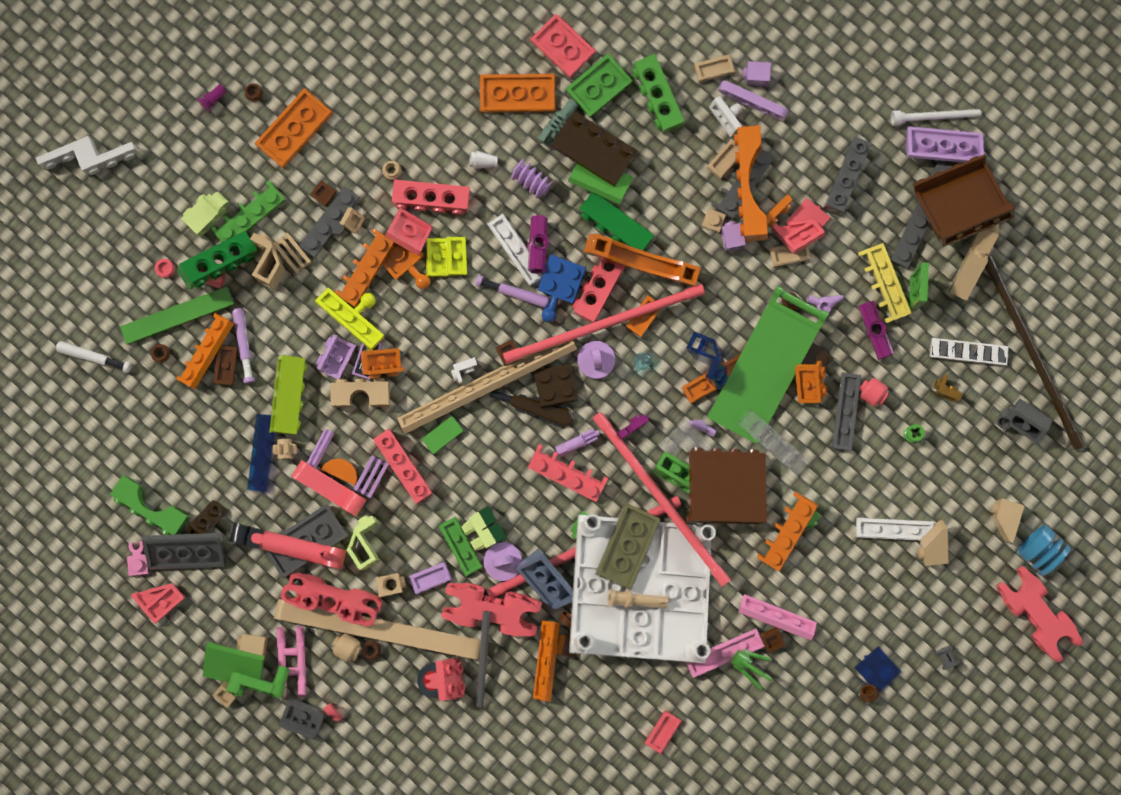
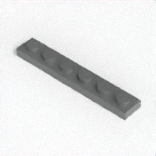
(914, 230)

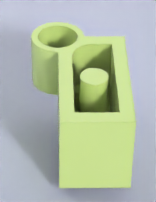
(205, 213)

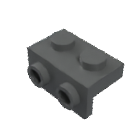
(302, 718)

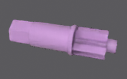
(577, 442)

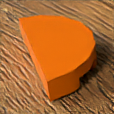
(341, 469)

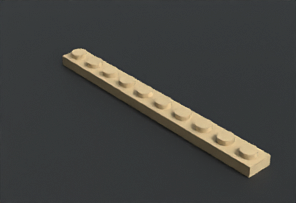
(482, 386)

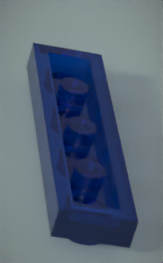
(261, 454)

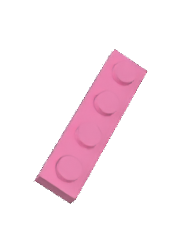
(777, 617)
(724, 652)

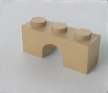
(343, 392)

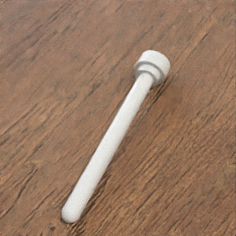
(899, 117)

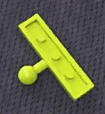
(350, 317)

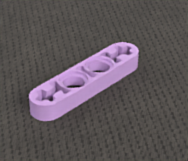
(753, 100)

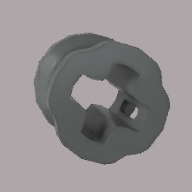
(947, 657)

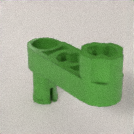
(239, 682)

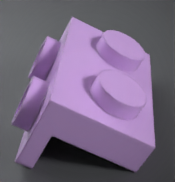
(335, 357)

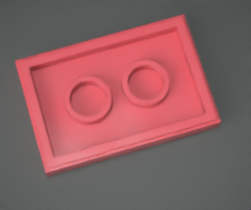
(563, 46)

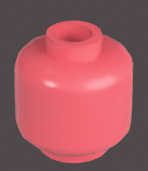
(874, 392)

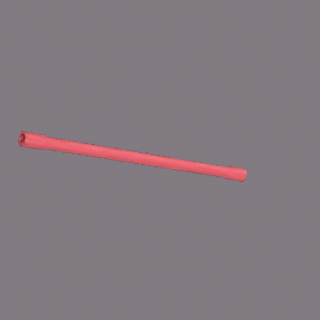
(687, 294)
(715, 569)
(504, 587)

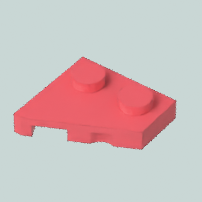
(799, 234)
(158, 601)

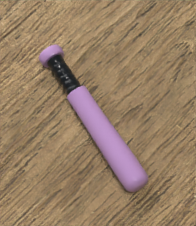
(528, 296)

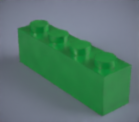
(614, 222)

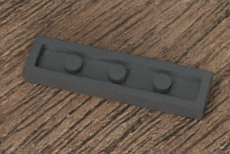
(846, 411)

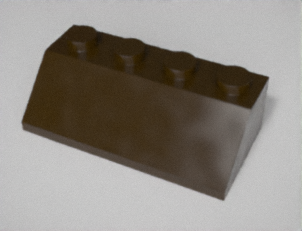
(594, 149)

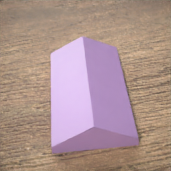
(943, 144)

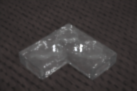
(682, 437)

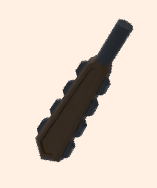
(558, 415)

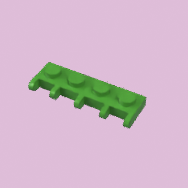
(251, 214)

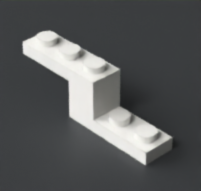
(87, 156)

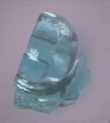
(642, 361)

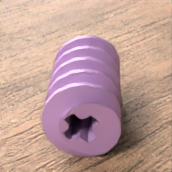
(531, 179)

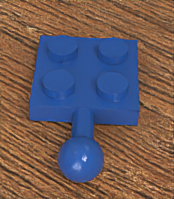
(561, 281)

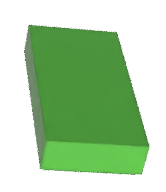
(442, 435)

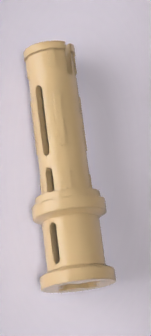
(628, 599)

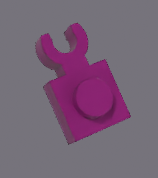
(636, 423)

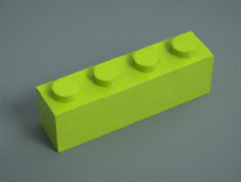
(287, 395)

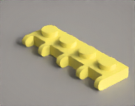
(886, 282)

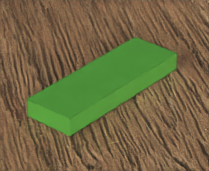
(460, 546)

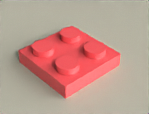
(408, 231)

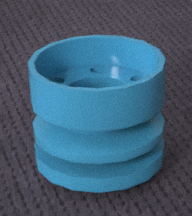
(1047, 554)

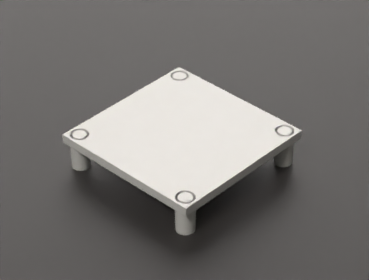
(640, 631)

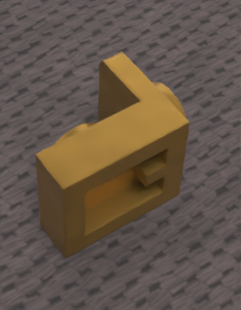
(950, 392)

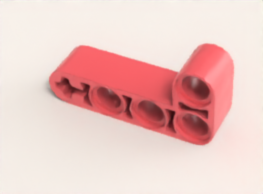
(328, 488)

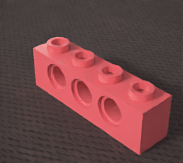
(403, 188)
(591, 312)
(402, 466)

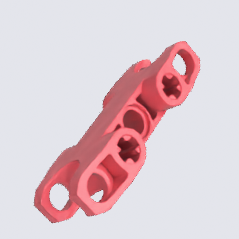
(317, 594)
(503, 611)
(1049, 626)

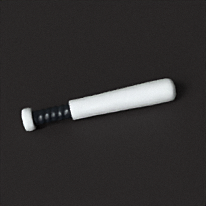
(78, 352)

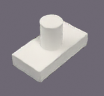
(726, 115)

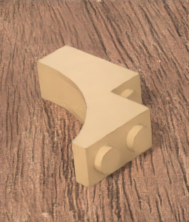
(974, 262)

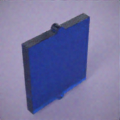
(877, 669)

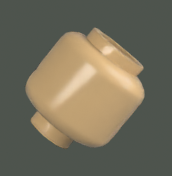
(346, 647)

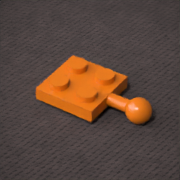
(402, 260)

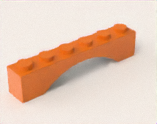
(753, 218)
(640, 260)

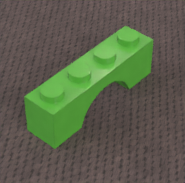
(130, 493)

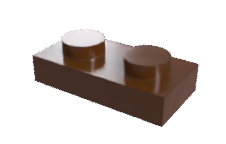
(225, 365)

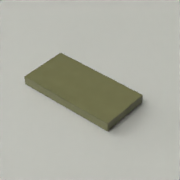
(627, 546)

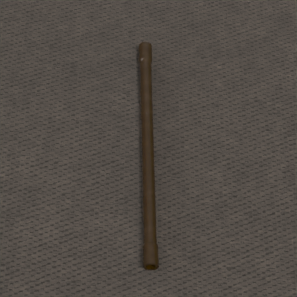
(1072, 433)

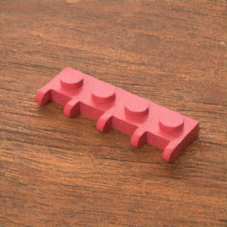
(566, 474)

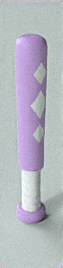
(242, 338)

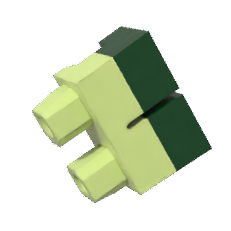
(479, 522)

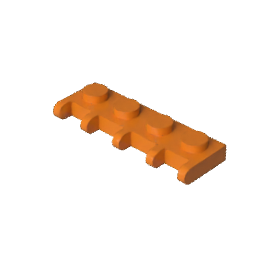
(366, 268)
(206, 351)
(790, 532)

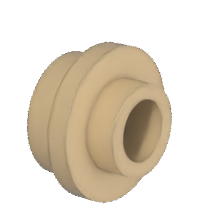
(391, 164)

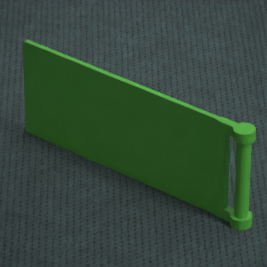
(767, 363)

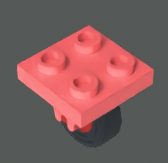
(442, 679)

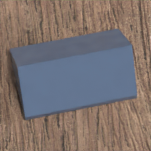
(545, 580)

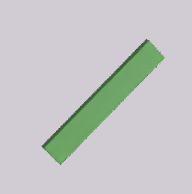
(177, 315)

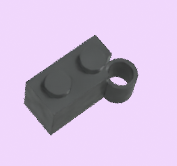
(1025, 420)

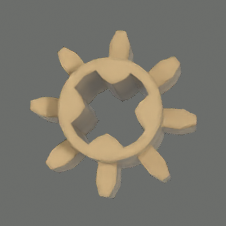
(284, 449)

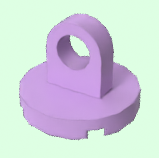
(596, 360)
(501, 561)

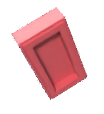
(662, 732)

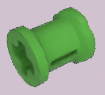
(919, 432)

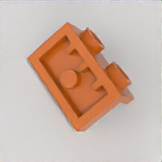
(810, 382)

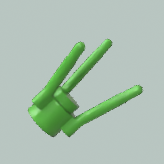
(742, 660)

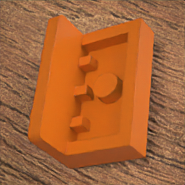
(381, 361)

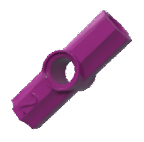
(537, 254)
(872, 318)

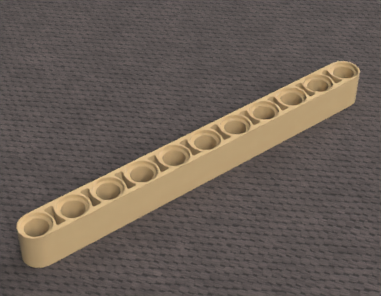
(383, 630)

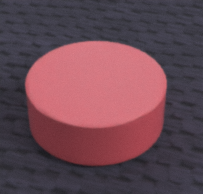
(164, 268)

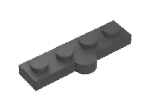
(329, 222)

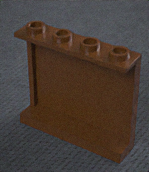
(962, 201)
(727, 487)

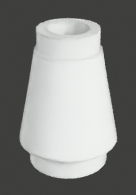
(482, 160)

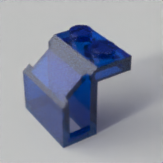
(717, 372)

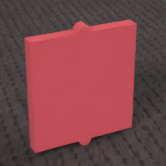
(808, 211)

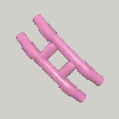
(299, 651)

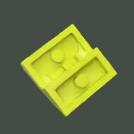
(446, 256)

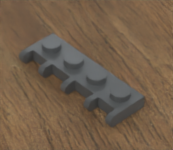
(730, 203)

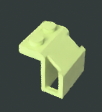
(365, 524)

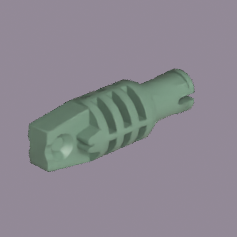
(554, 126)

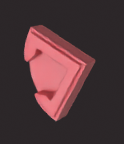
(331, 710)

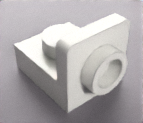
(465, 366)

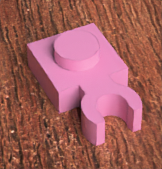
(137, 563)

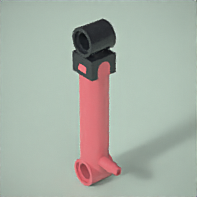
(287, 546)

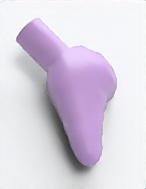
(825, 303)
(701, 426)

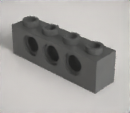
(847, 176)

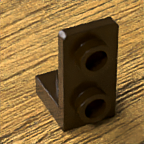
(207, 518)

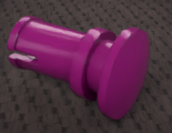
(212, 97)

